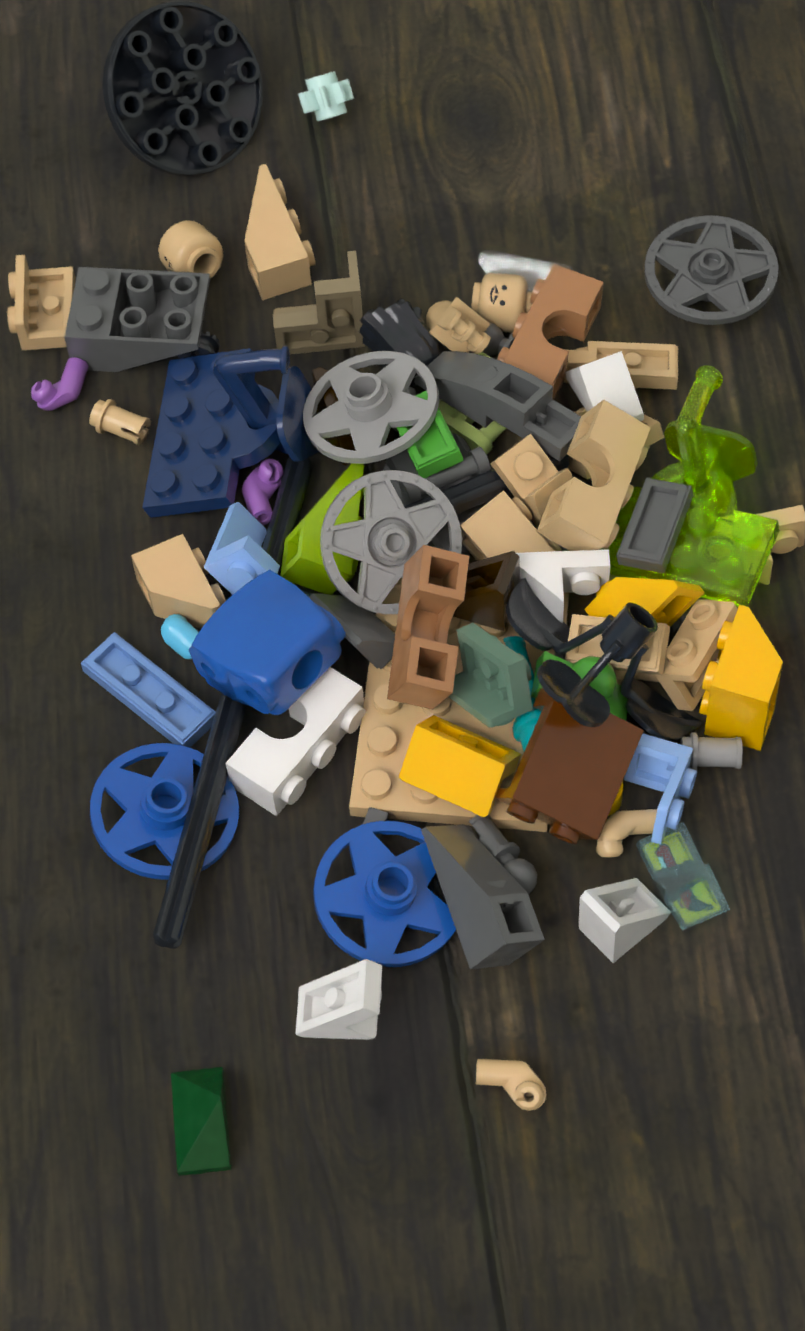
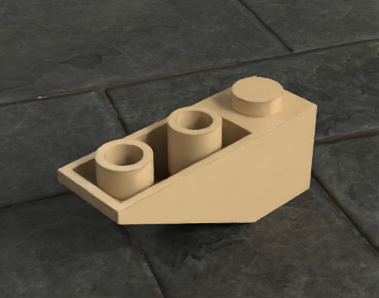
(273, 242)

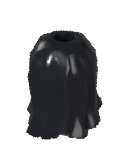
(400, 330)

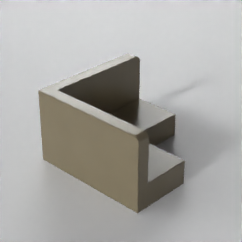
(330, 322)

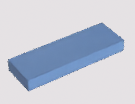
(149, 691)

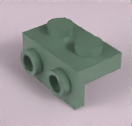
(492, 678)

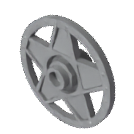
(371, 406)
(385, 535)

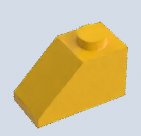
(661, 598)

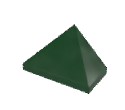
(200, 1121)

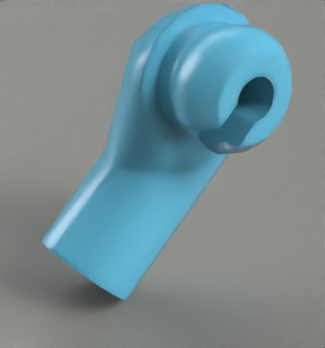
(178, 634)

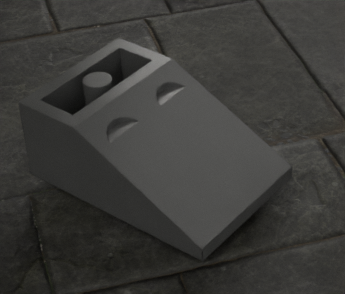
(134, 316)

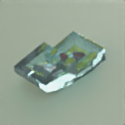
(683, 878)

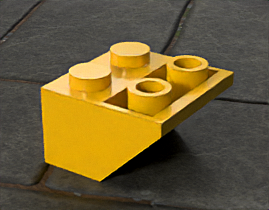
(741, 682)

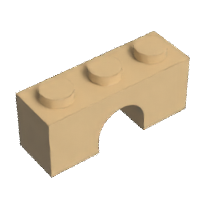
(611, 450)

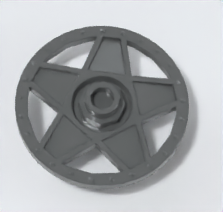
(711, 270)

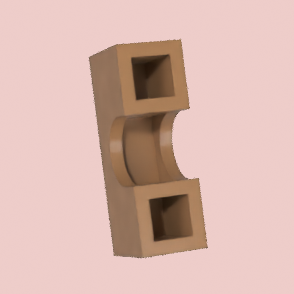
(560, 307)
(421, 658)

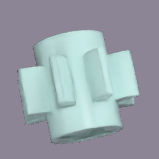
(326, 96)

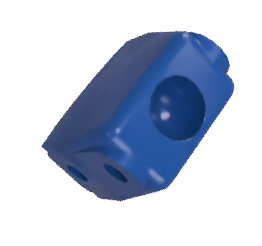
(267, 644)

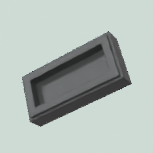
(655, 525)

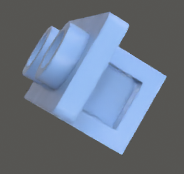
(237, 550)
(665, 768)

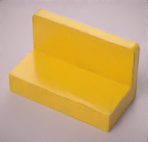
(457, 764)

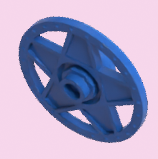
(155, 808)
(384, 894)

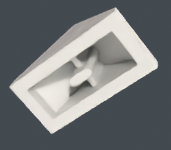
(608, 381)
(619, 916)

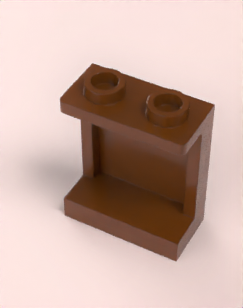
(570, 772)

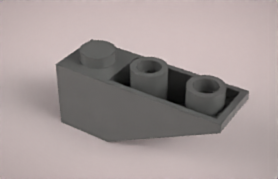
(482, 897)

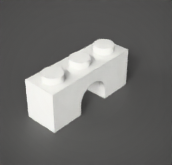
(277, 770)

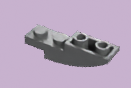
(505, 394)

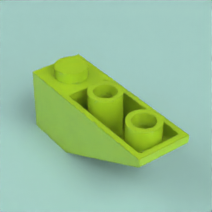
(302, 551)

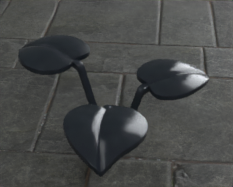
(622, 639)

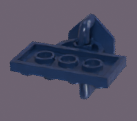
(221, 422)

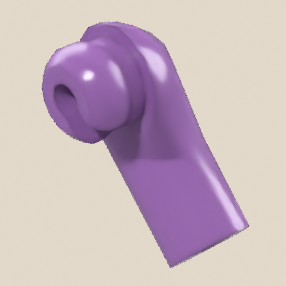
(63, 392)
(260, 487)

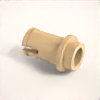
(118, 421)

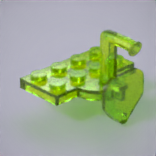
(717, 543)

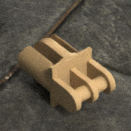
(457, 326)

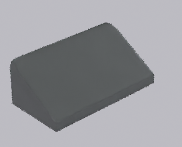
(361, 628)

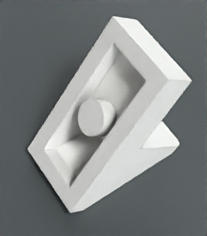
(562, 572)
(341, 1003)

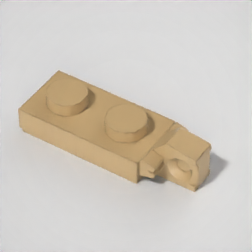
(648, 363)

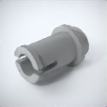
(714, 751)

